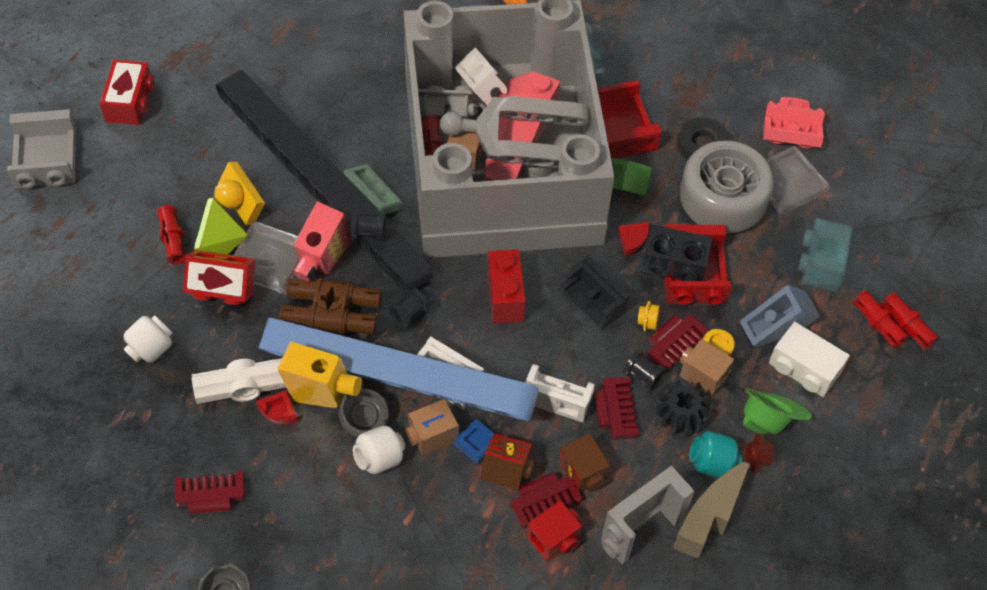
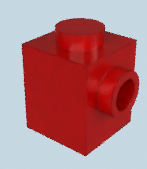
(555, 531)

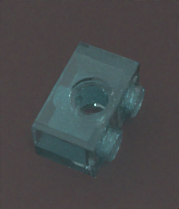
(828, 269)

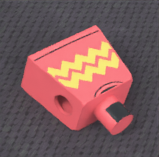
(321, 241)

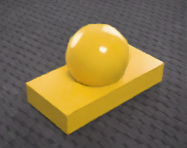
(238, 192)

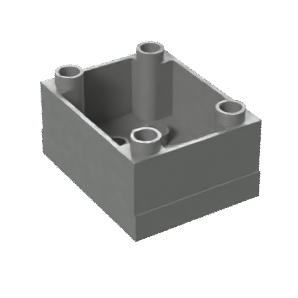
(545, 204)

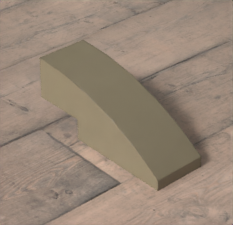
(711, 511)

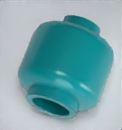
(714, 454)

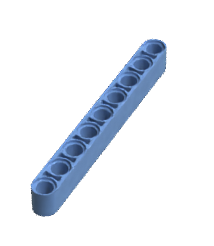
(408, 370)

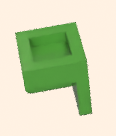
(630, 176)

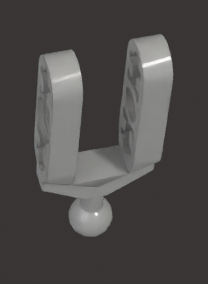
(518, 109)

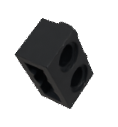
(677, 250)

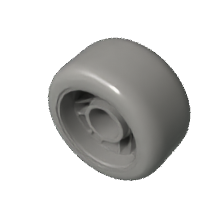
(726, 186)

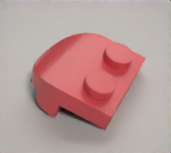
(793, 123)

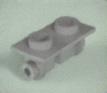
(460, 101)

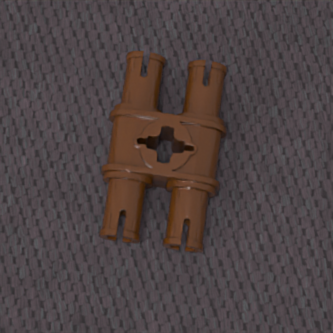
(331, 306)

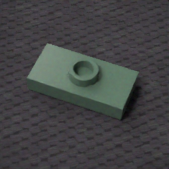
(373, 188)

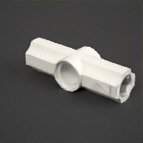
(240, 381)

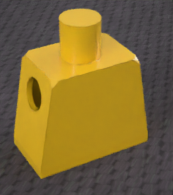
(316, 376)

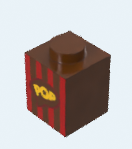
(507, 461)
(584, 463)

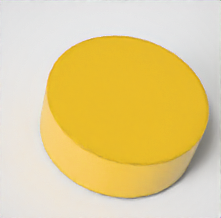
(721, 340)

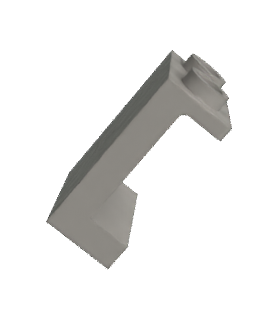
(43, 149)
(663, 494)

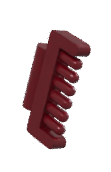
(669, 334)
(610, 408)
(540, 491)
(209, 500)

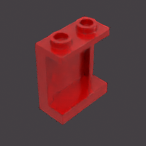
(626, 121)
(714, 287)

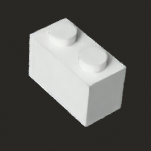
(808, 359)

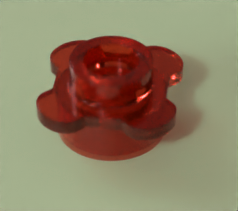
(759, 453)

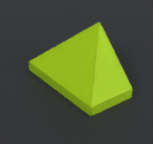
(218, 230)

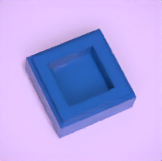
(474, 441)

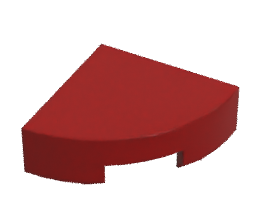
(633, 237)
(277, 408)

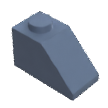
(777, 314)

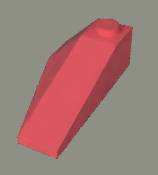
(531, 86)

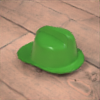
(771, 412)

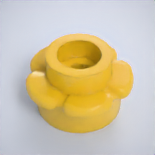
(649, 316)

